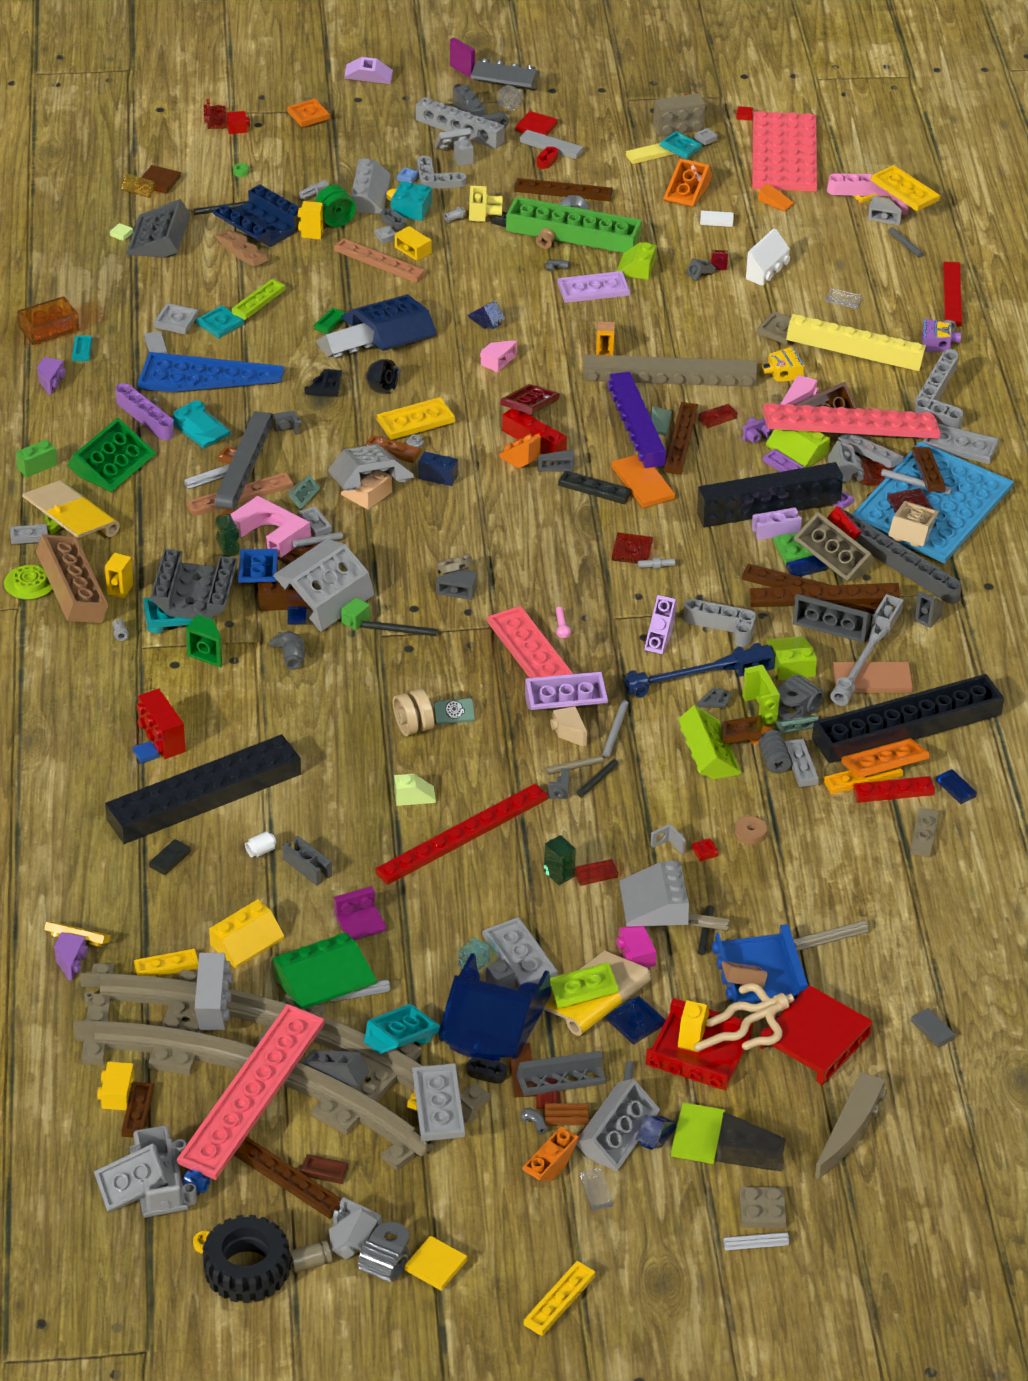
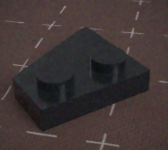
(325, 384)

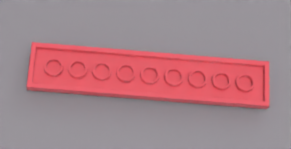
(850, 421)
(250, 1092)

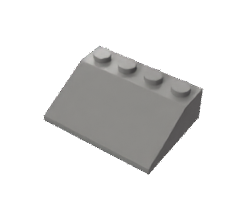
(655, 896)

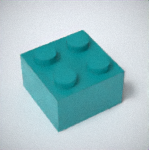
(412, 200)

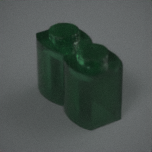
(227, 535)

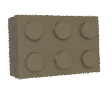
(679, 114)

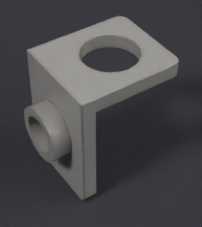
(671, 835)

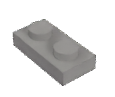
(318, 523)
(27, 533)

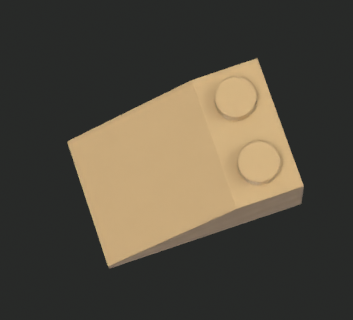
(913, 523)

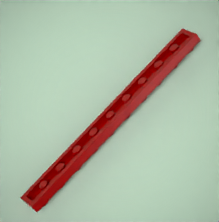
(461, 834)

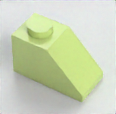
(412, 790)

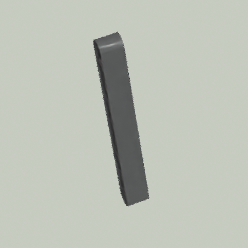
(244, 460)
(908, 562)

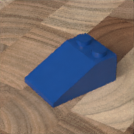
(258, 565)

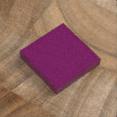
(462, 57)

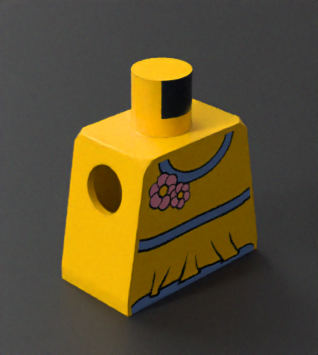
(784, 365)

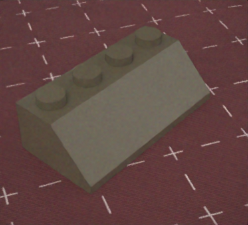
(834, 548)

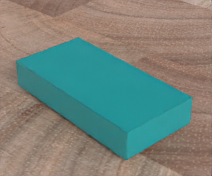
(82, 348)

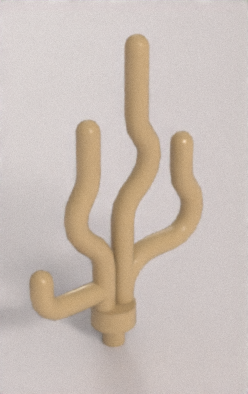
(766, 1008)

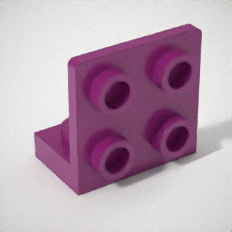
(358, 913)

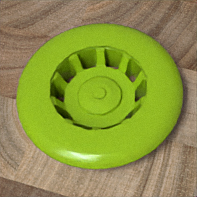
(27, 582)

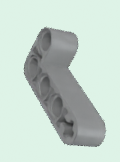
(722, 617)

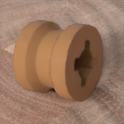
(545, 238)

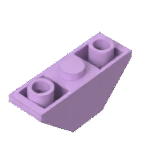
(368, 70)
(661, 624)

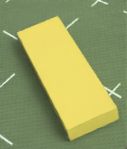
(647, 153)

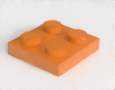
(308, 112)

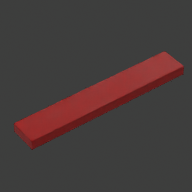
(952, 292)

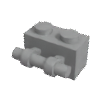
(847, 461)

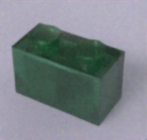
(559, 860)

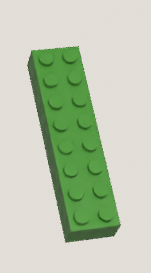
(574, 224)

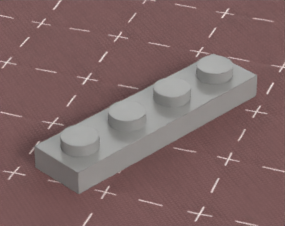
(872, 450)

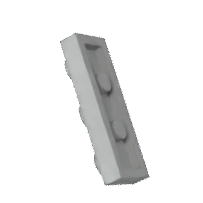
(801, 763)

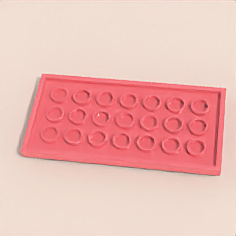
(784, 151)

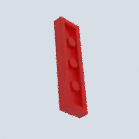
(893, 789)

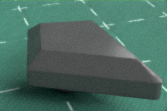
(715, 699)

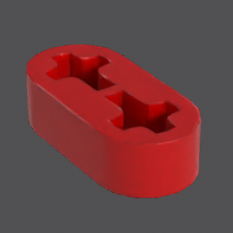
(547, 157)

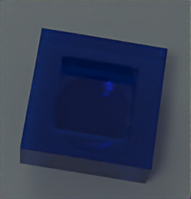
(297, 615)

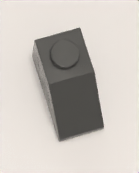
(457, 584)
(928, 609)

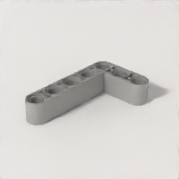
(934, 387)

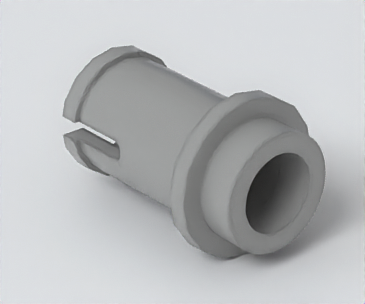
(453, 215)
(120, 632)

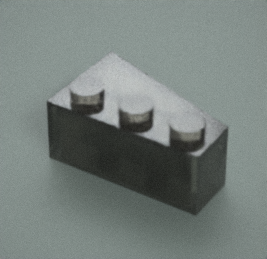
(749, 1145)

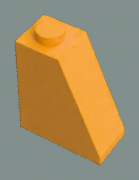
(605, 338)

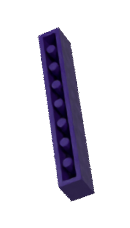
(636, 420)

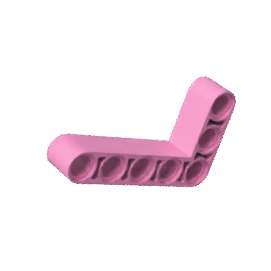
(860, 185)

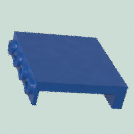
(773, 954)

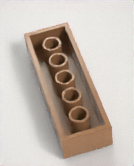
(71, 579)

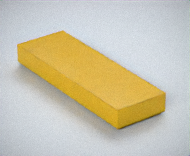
(167, 963)

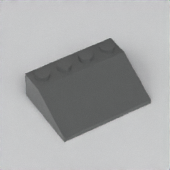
(160, 231)

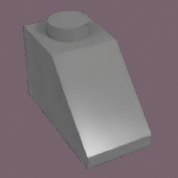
(884, 211)
(349, 1234)

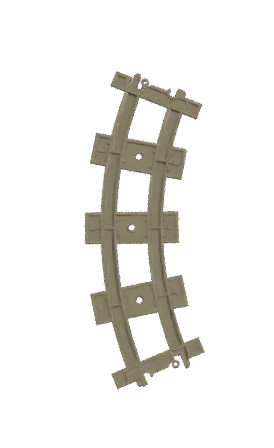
(181, 1043)

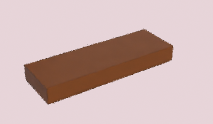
(399, 450)

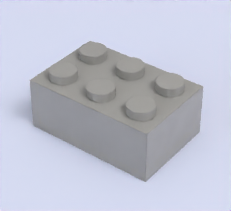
(213, 991)

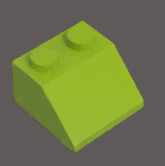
(638, 261)

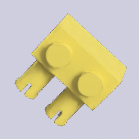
(483, 204)

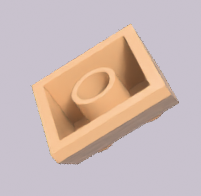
(373, 489)

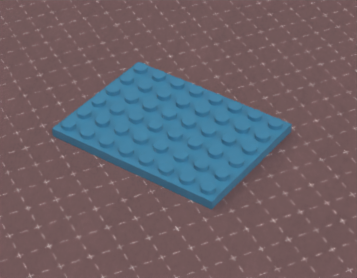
(971, 500)

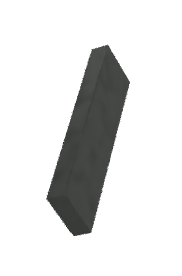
(594, 487)

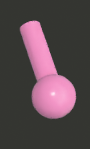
(563, 630)

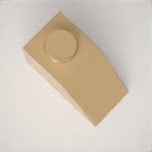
(569, 725)

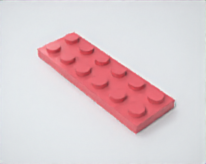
(527, 644)

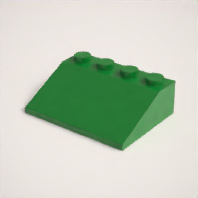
(111, 456)
(323, 971)

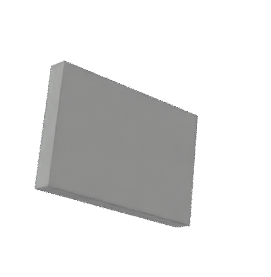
(123, 1179)

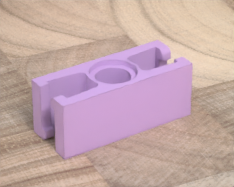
(776, 523)

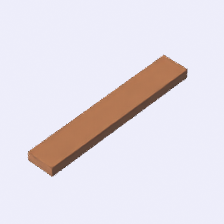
(380, 260)
(253, 489)

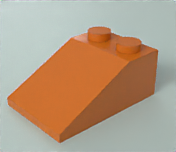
(688, 183)

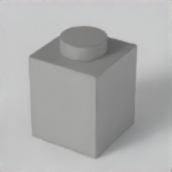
(463, 152)

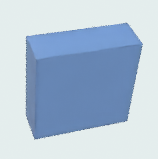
(407, 175)

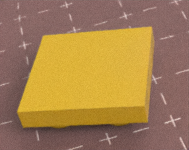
(435, 1263)

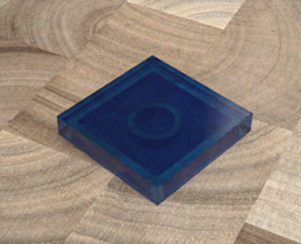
(635, 1019)

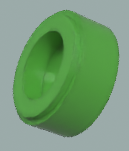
(241, 170)

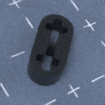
(486, 1070)

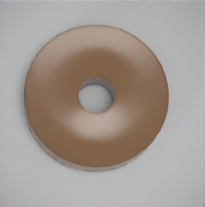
(750, 830)

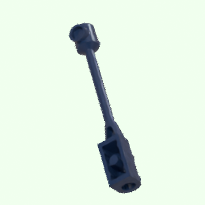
(738, 660)

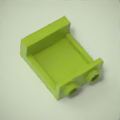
(760, 687)

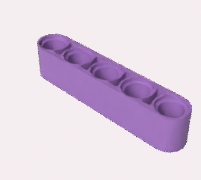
(144, 411)

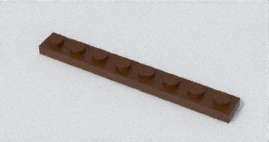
(829, 593)

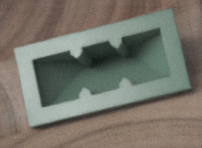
(661, 419)
(303, 491)

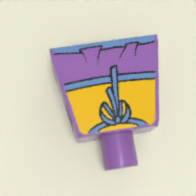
(938, 336)

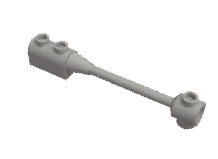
(882, 623)

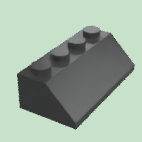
(504, 74)
(831, 618)

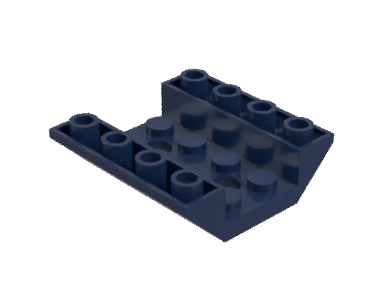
(264, 217)
(394, 321)

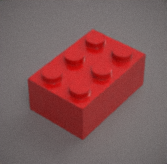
(161, 723)

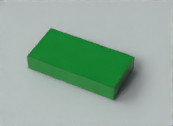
(329, 321)

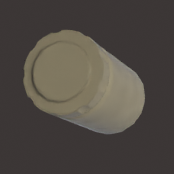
(310, 1256)

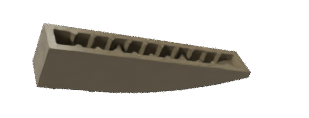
(853, 1121)

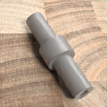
(656, 563)

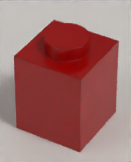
(237, 122)

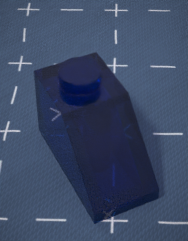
(488, 315)
(655, 1131)

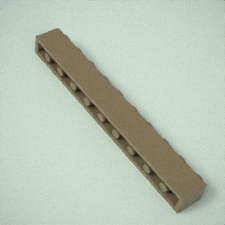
(672, 370)

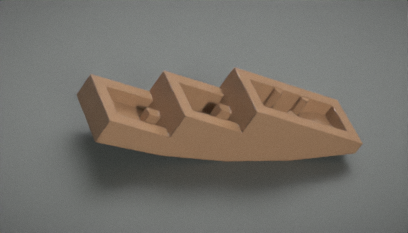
(239, 247)

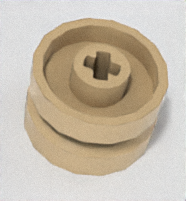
(413, 712)

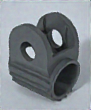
(804, 698)
(385, 1256)

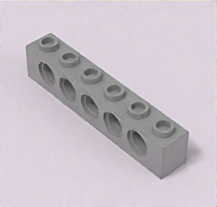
(451, 118)

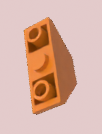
(522, 451)
(552, 1156)

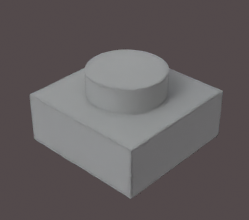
(706, 136)
(385, 234)

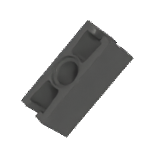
(307, 860)

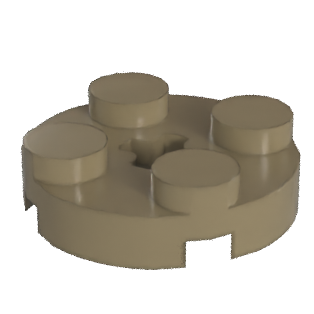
(454, 564)

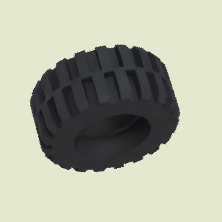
(251, 1281)

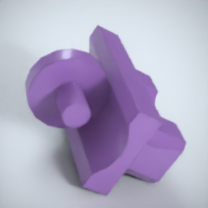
(755, 429)

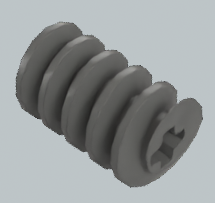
(774, 752)

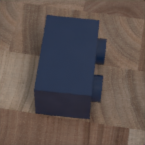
(437, 468)

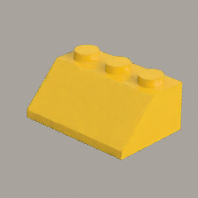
(246, 933)

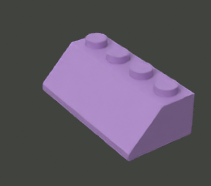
(565, 691)

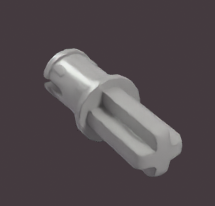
(313, 189)

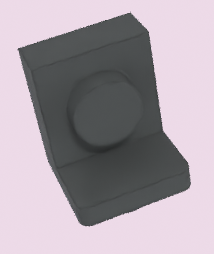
(699, 267)
(287, 421)
(560, 789)

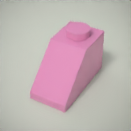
(498, 354)

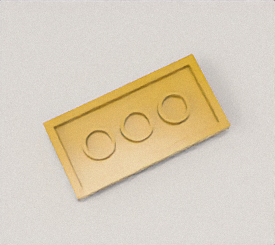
(905, 188)
(415, 418)

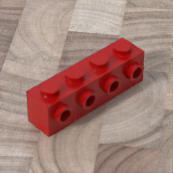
(520, 424)

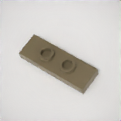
(924, 832)

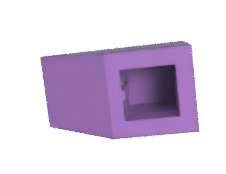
(50, 373)
(69, 953)

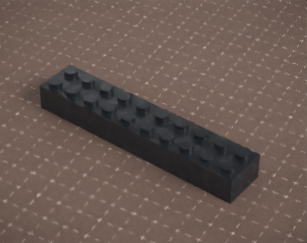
(908, 717)
(202, 789)

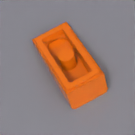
(774, 198)

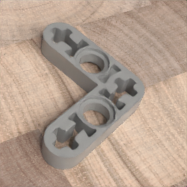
(429, 178)

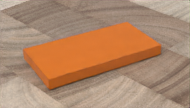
(645, 483)
(885, 757)

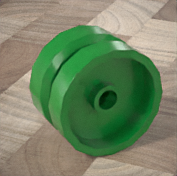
(337, 205)

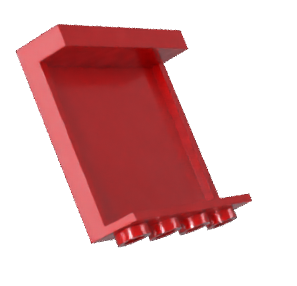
(820, 1032)
(709, 1066)

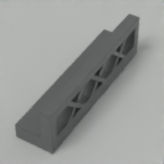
(560, 1067)

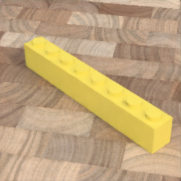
(855, 342)

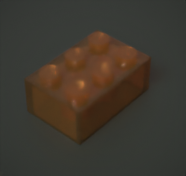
(48, 320)

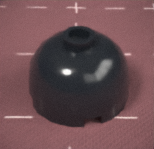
(382, 376)

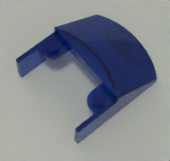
(491, 1018)

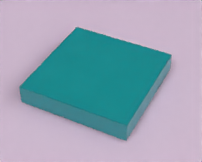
(681, 145)
(220, 321)

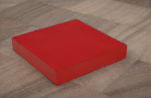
(537, 123)

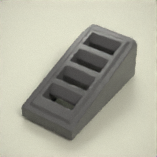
(566, 464)

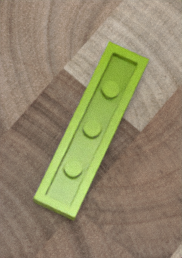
(258, 299)

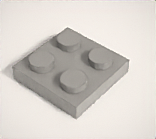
(446, 139)
(176, 318)

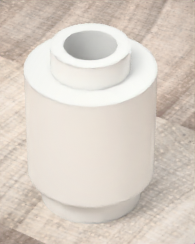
(260, 844)

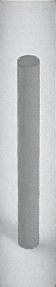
(908, 479)
(615, 728)

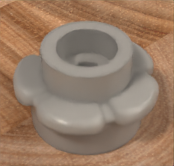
(415, 440)

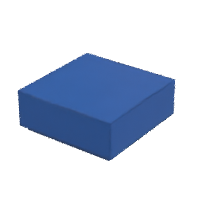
(145, 752)

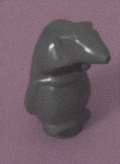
(292, 648)

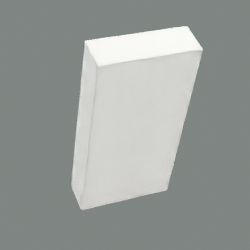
(716, 218)

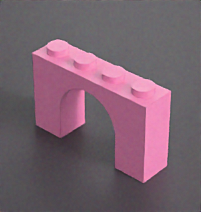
(262, 512)

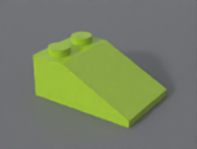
(793, 657)

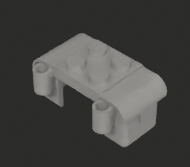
(174, 1196)

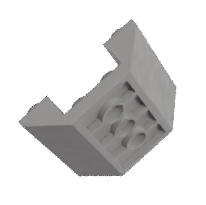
(365, 459)
(336, 587)

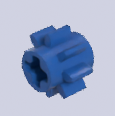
(198, 1179)

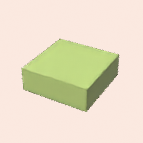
(121, 232)

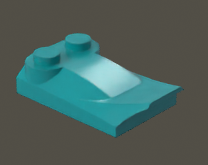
(199, 424)
(157, 619)
(399, 1029)

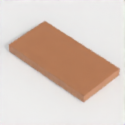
(877, 676)

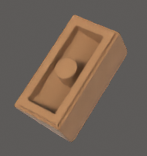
(744, 973)

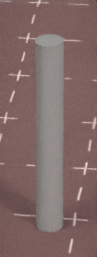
(317, 539)

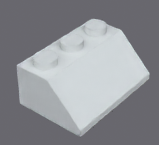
(767, 258)

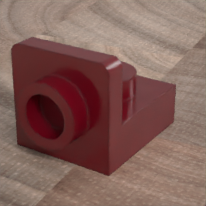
(719, 259)

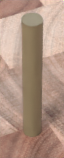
(575, 764)

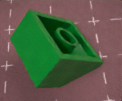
(204, 641)

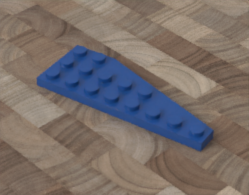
(187, 373)

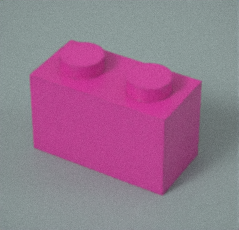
(636, 946)

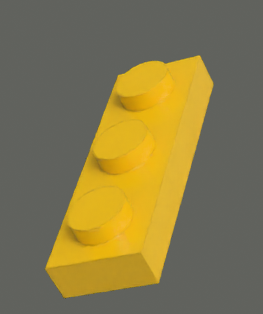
(95, 938)

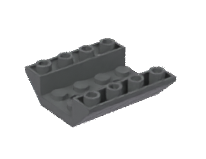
(177, 587)

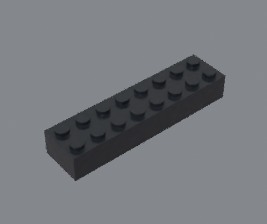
(771, 492)

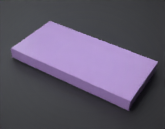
(593, 286)

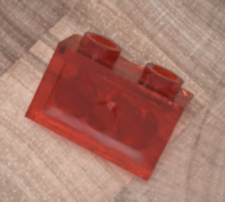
(214, 116)

